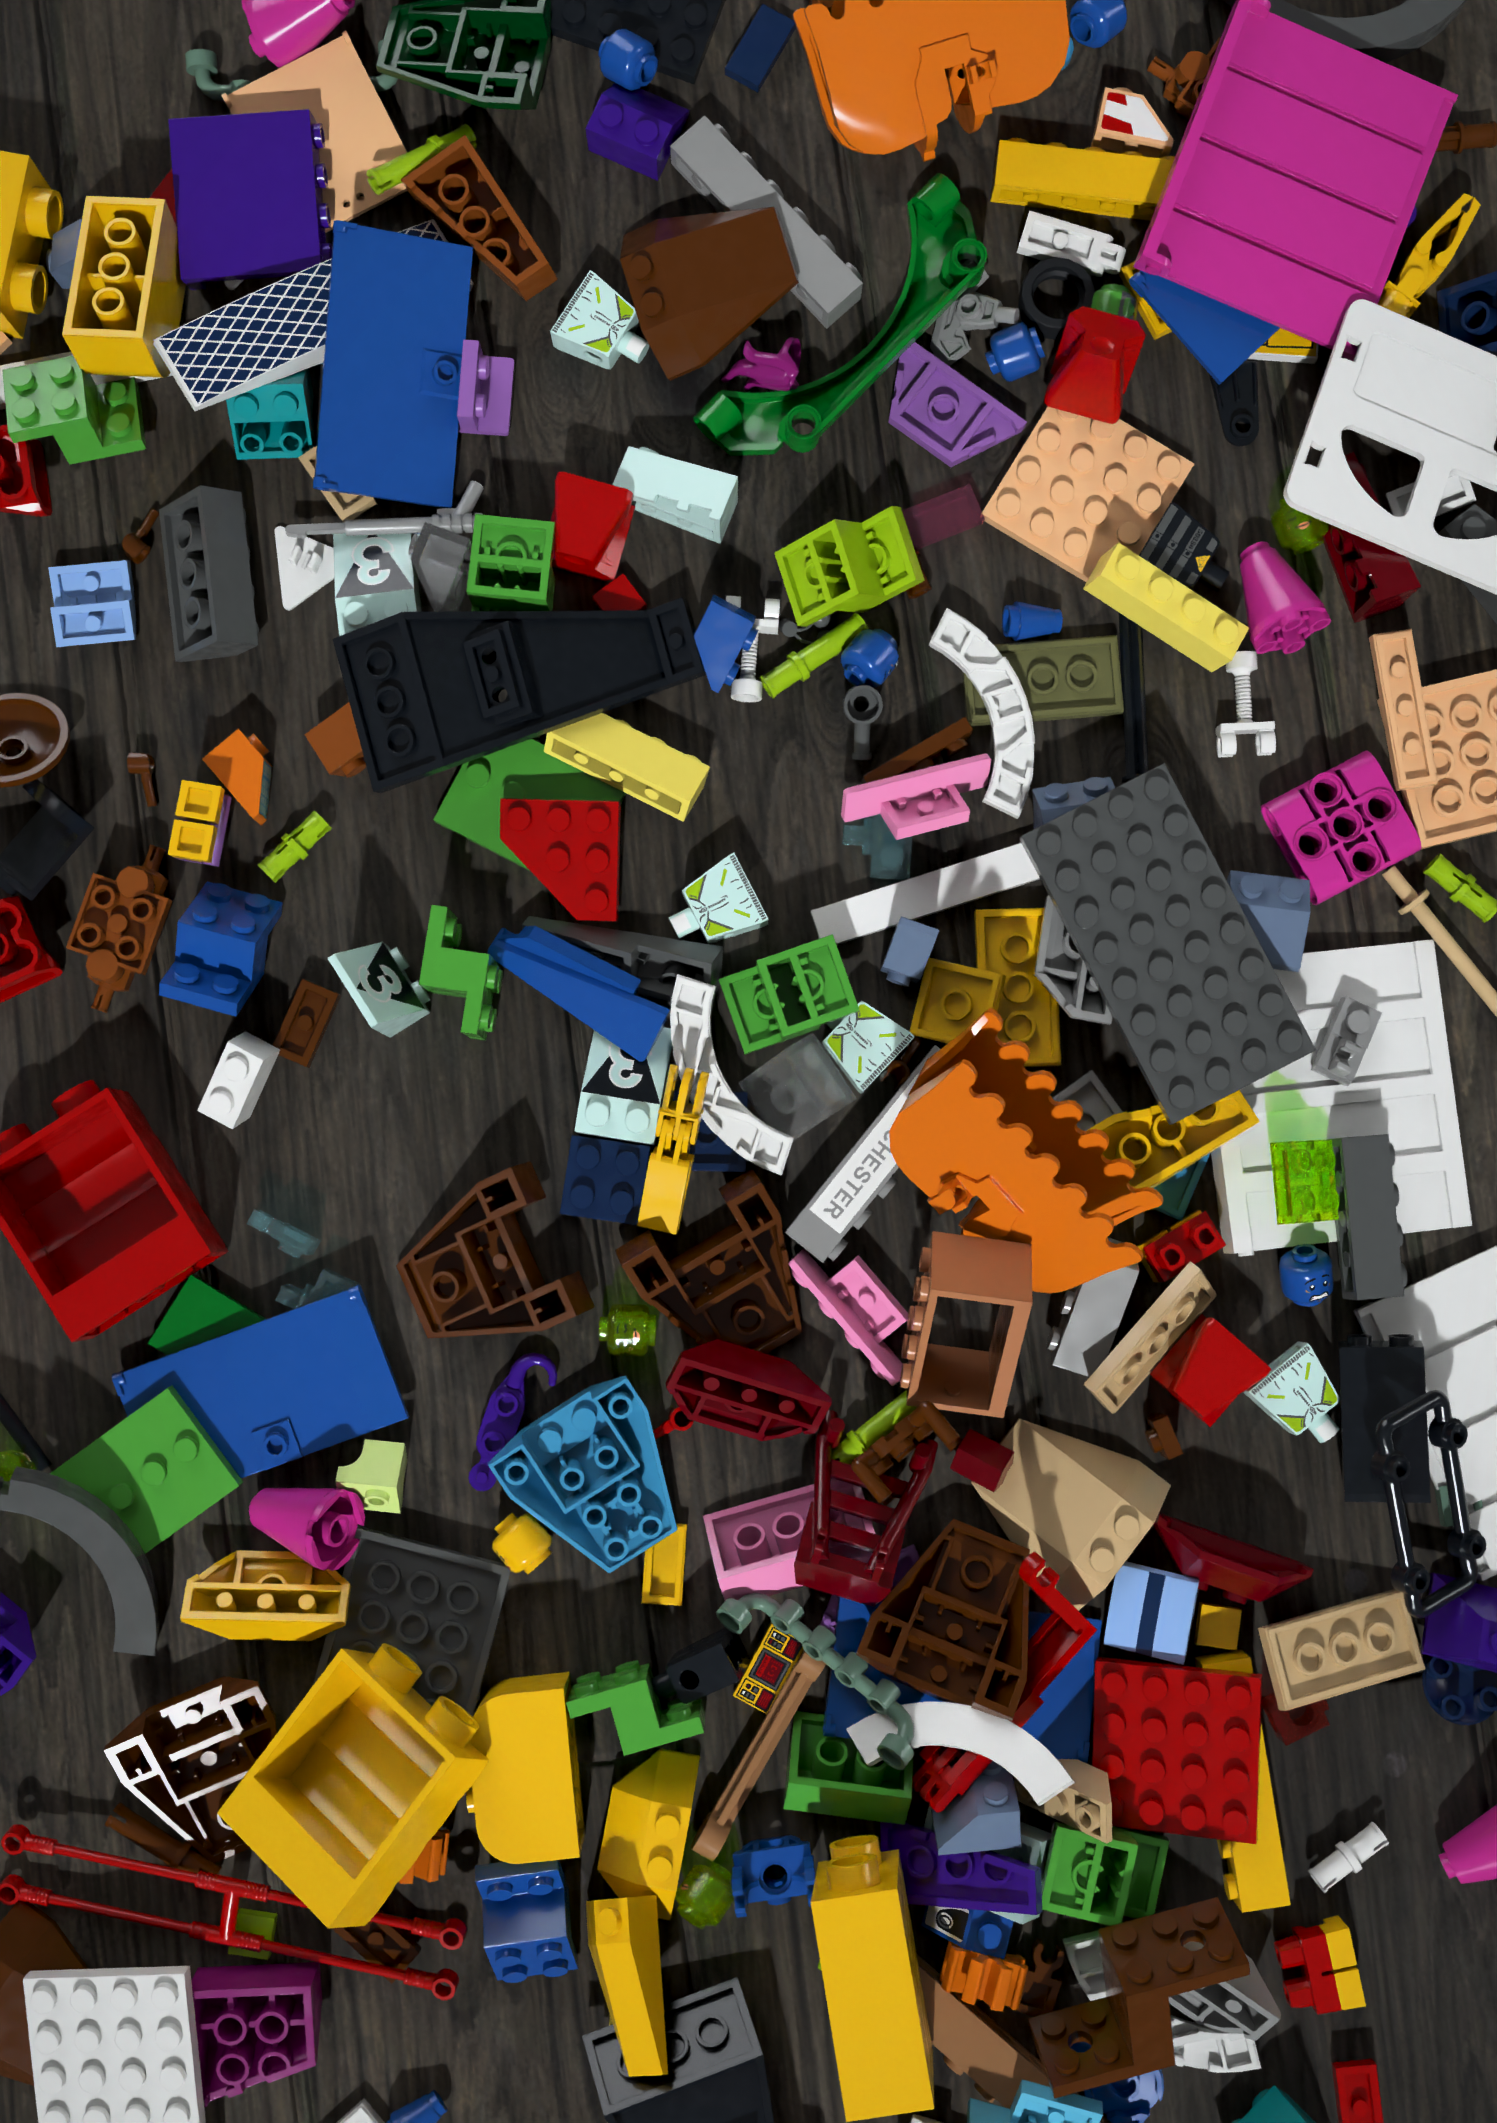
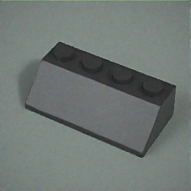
(208, 575)

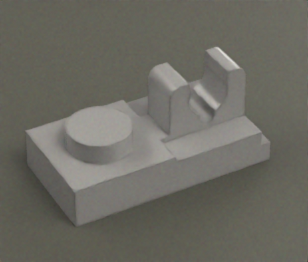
(1346, 1041)

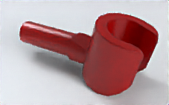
(670, 1425)

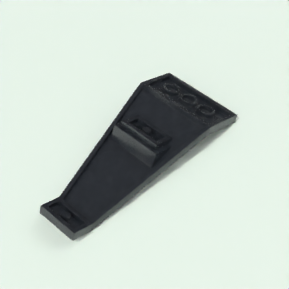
(432, 697)
(711, 2063)

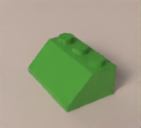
(834, 1780)

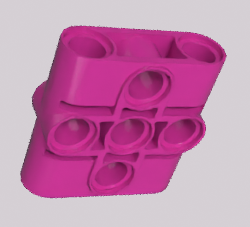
(1350, 789)

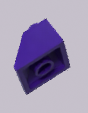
(1464, 1627)

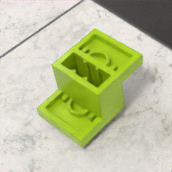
(849, 566)

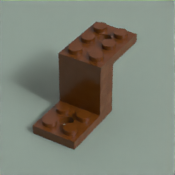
(1141, 1971)

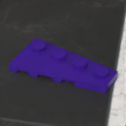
(964, 1879)

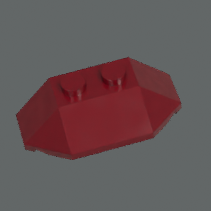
(746, 1392)
(1226, 1562)

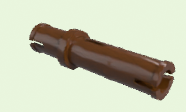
(159, 1842)

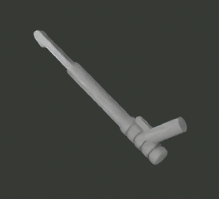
(451, 519)

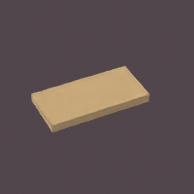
(1151, 1338)
(1340, 1649)

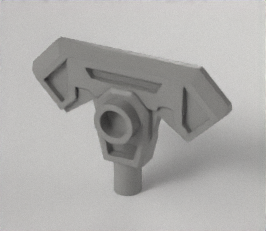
(967, 313)

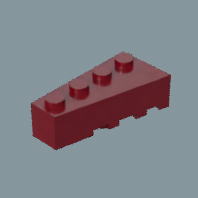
(1368, 574)

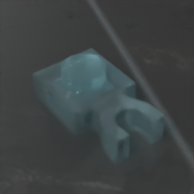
(292, 1240)

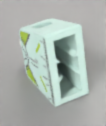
(599, 326)
(720, 904)
(865, 1044)
(1298, 1393)

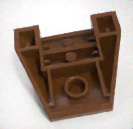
(704, 281)
(957, 1623)
(192, 1756)
(27, 1944)

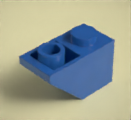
(720, 638)

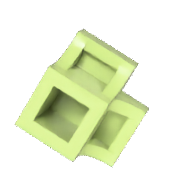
(377, 1475)

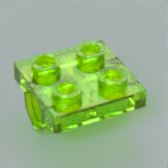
(1304, 1181)

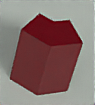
(982, 1460)

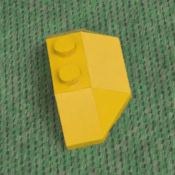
(266, 1598)
(649, 1828)

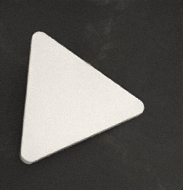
(303, 567)

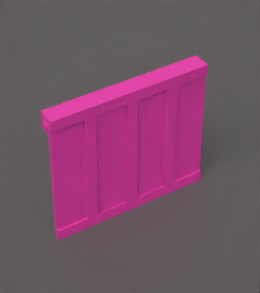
(1294, 176)

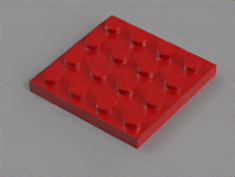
(1179, 1747)

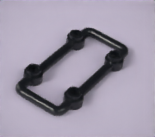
(1392, 1468)

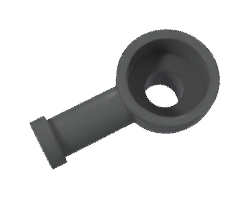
(862, 718)

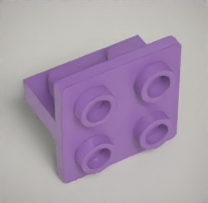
(484, 392)

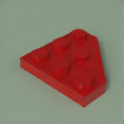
(569, 850)

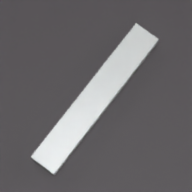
(925, 894)

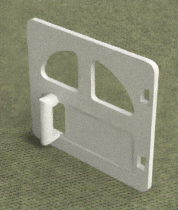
(1418, 397)

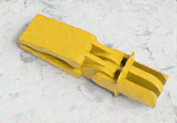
(1420, 272)
(668, 1168)

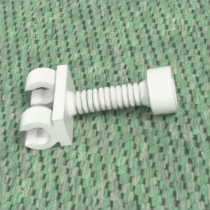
(747, 687)
(1265, 740)

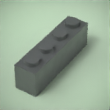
(1367, 1221)

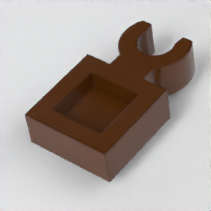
(1040, 1984)

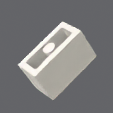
(238, 1080)

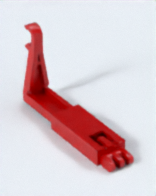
(1048, 1654)

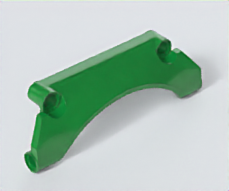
(939, 238)

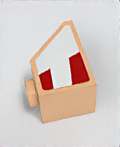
(1130, 124)

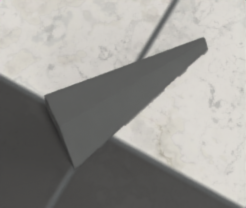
(645, 956)

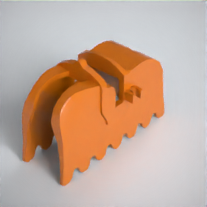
(891, 64)
(997, 1134)

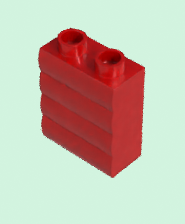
(99, 1211)

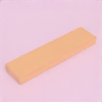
(1403, 710)

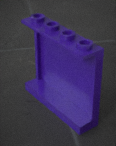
(249, 195)

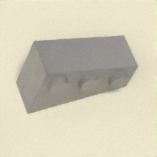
(1091, 1320)

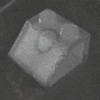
(441, 565)
(798, 1088)

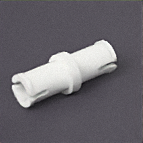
(1348, 1857)

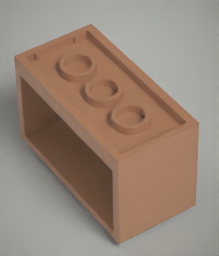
(971, 1271)

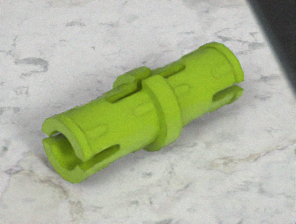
(294, 846)
(1462, 887)

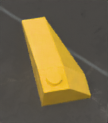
(1167, 1149)
(628, 1965)

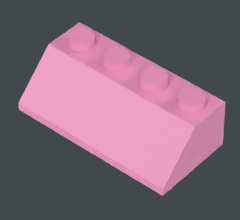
(760, 1539)

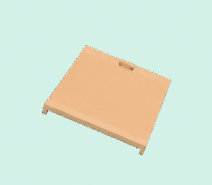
(352, 115)

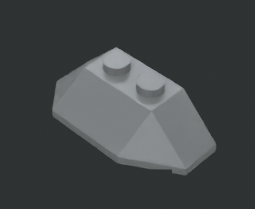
(1065, 973)
(1231, 2006)

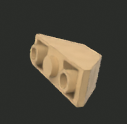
(1083, 1804)

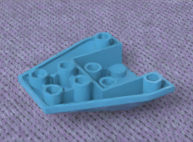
(592, 1474)

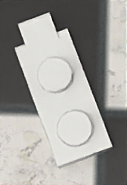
(1051, 237)

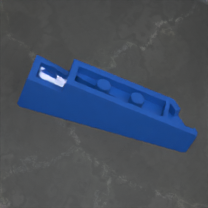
(583, 986)

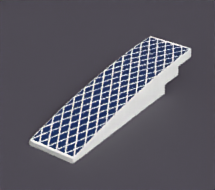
(257, 336)

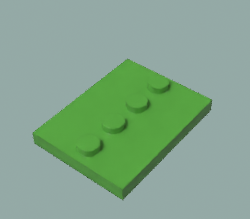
(512, 773)
(154, 1469)

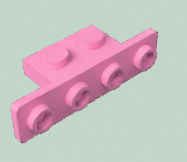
(919, 799)
(859, 1306)

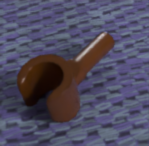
(133, 542)
(143, 764)
(900, 1066)

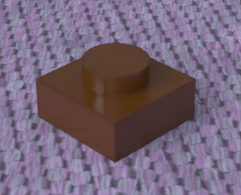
(1162, 1436)

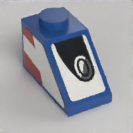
(970, 1928)

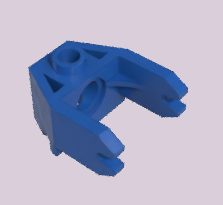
(752, 1884)

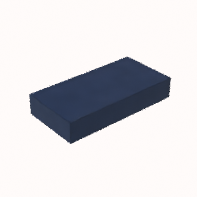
(760, 48)

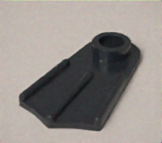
(1238, 402)

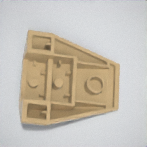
(1074, 1506)

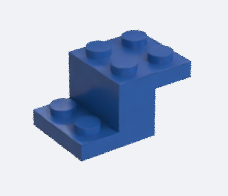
(220, 948)
(526, 1919)

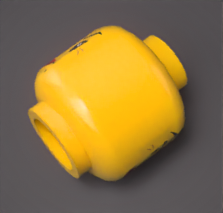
(522, 1542)

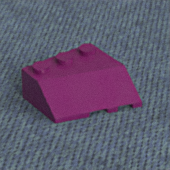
(255, 2024)

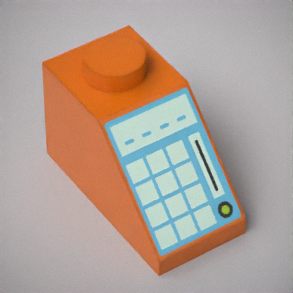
(244, 772)

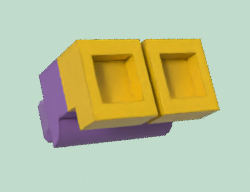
(202, 823)

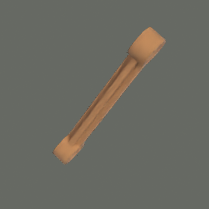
(719, 1821)

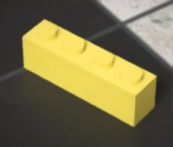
(1166, 608)
(631, 762)

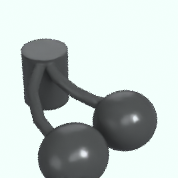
(790, 629)

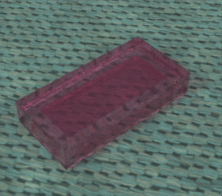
(943, 516)

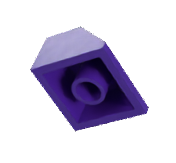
(635, 129)

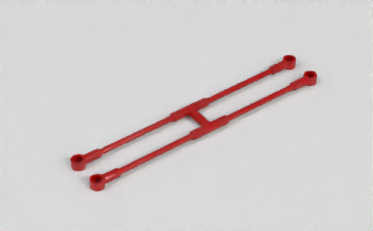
(225, 1933)

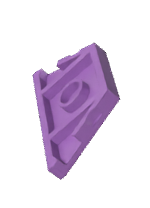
(946, 409)

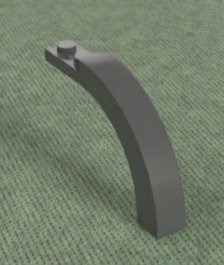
(1380, 35)
(107, 1543)

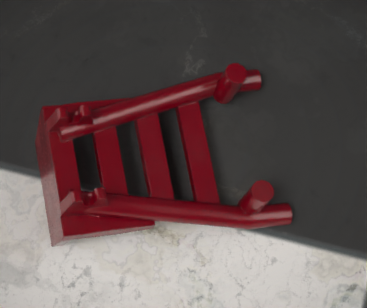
(841, 1575)

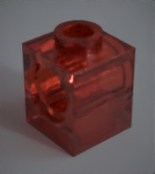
(1289, 1729)

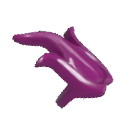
(769, 369)

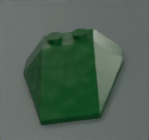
(471, 49)

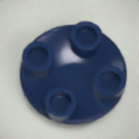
(1459, 1691)

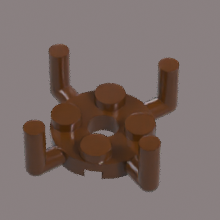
(899, 1445)

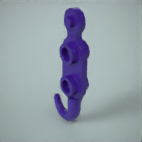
(504, 1416)

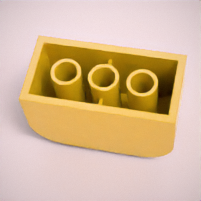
(124, 287)
(531, 1785)

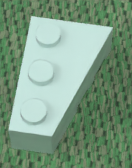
(679, 492)

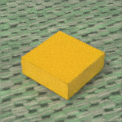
(1217, 1626)

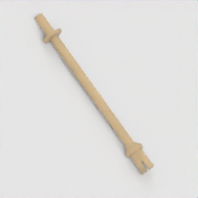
(1415, 903)

